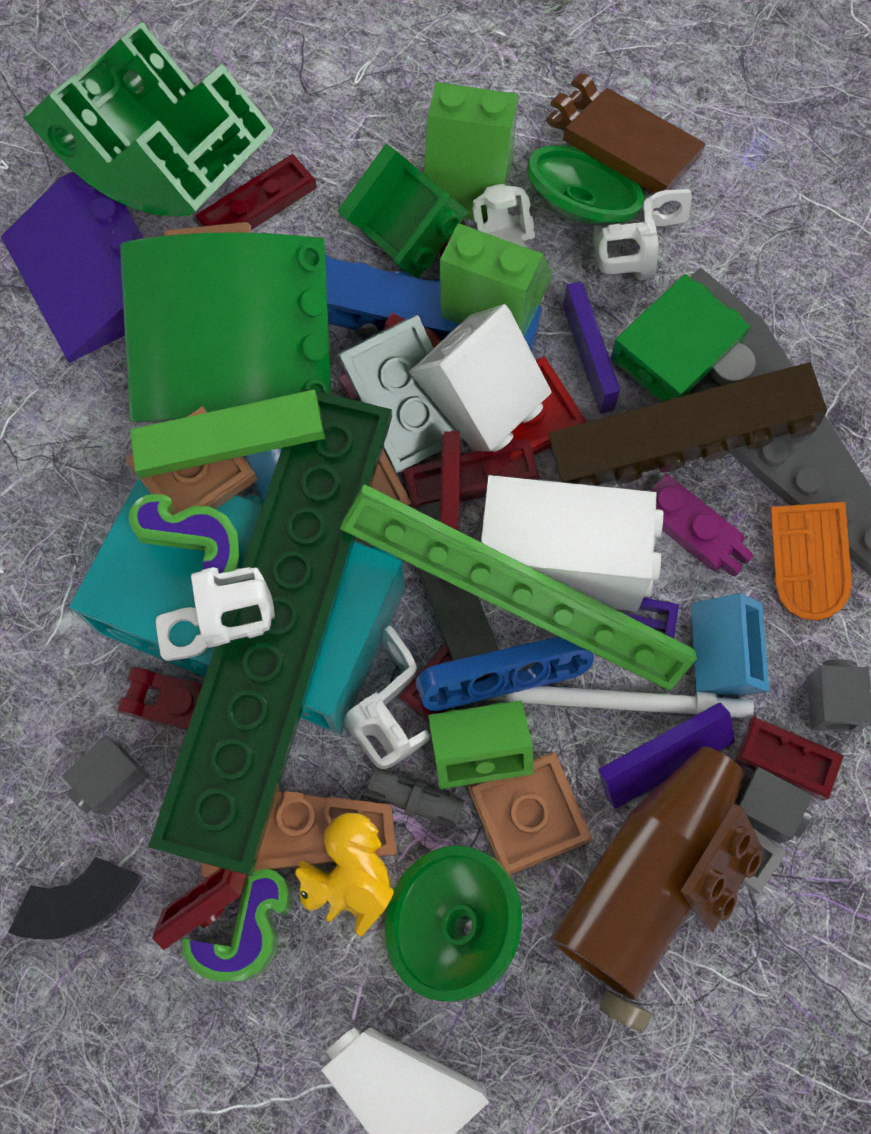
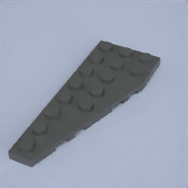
(806, 467)

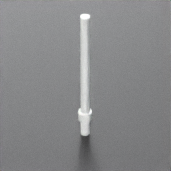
(629, 700)

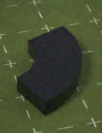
(75, 906)

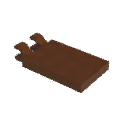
(624, 135)

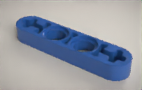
(554, 658)

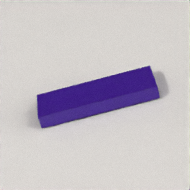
(591, 347)
(660, 757)

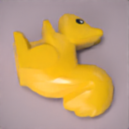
(358, 880)

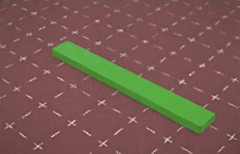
(516, 588)

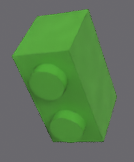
(481, 744)

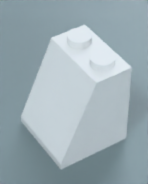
(484, 378)
(400, 1088)

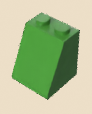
(470, 141)
(489, 272)

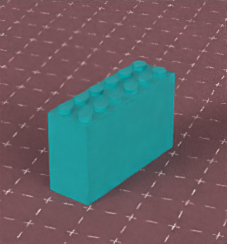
(140, 581)

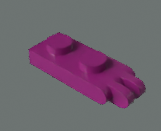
(700, 528)

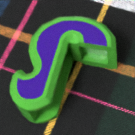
(193, 529)
(254, 934)

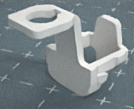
(500, 222)
(644, 263)
(210, 604)
(374, 718)

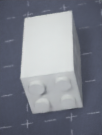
(578, 535)

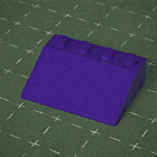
(73, 262)

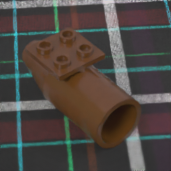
(670, 856)

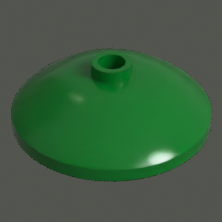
(583, 186)
(429, 921)

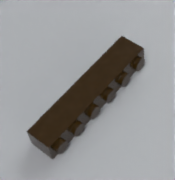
(690, 428)

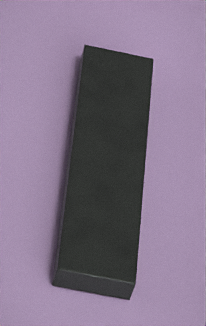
(457, 611)

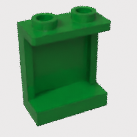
(402, 211)
(678, 339)

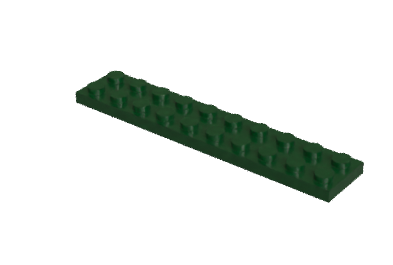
(261, 683)

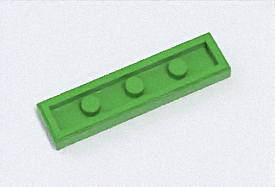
(227, 434)

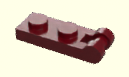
(174, 702)

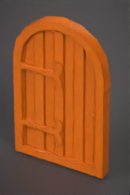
(811, 558)

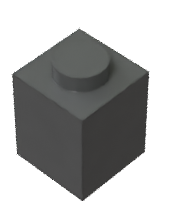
(839, 697)
(103, 777)
(774, 806)

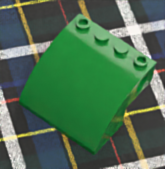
(146, 131)
(222, 321)

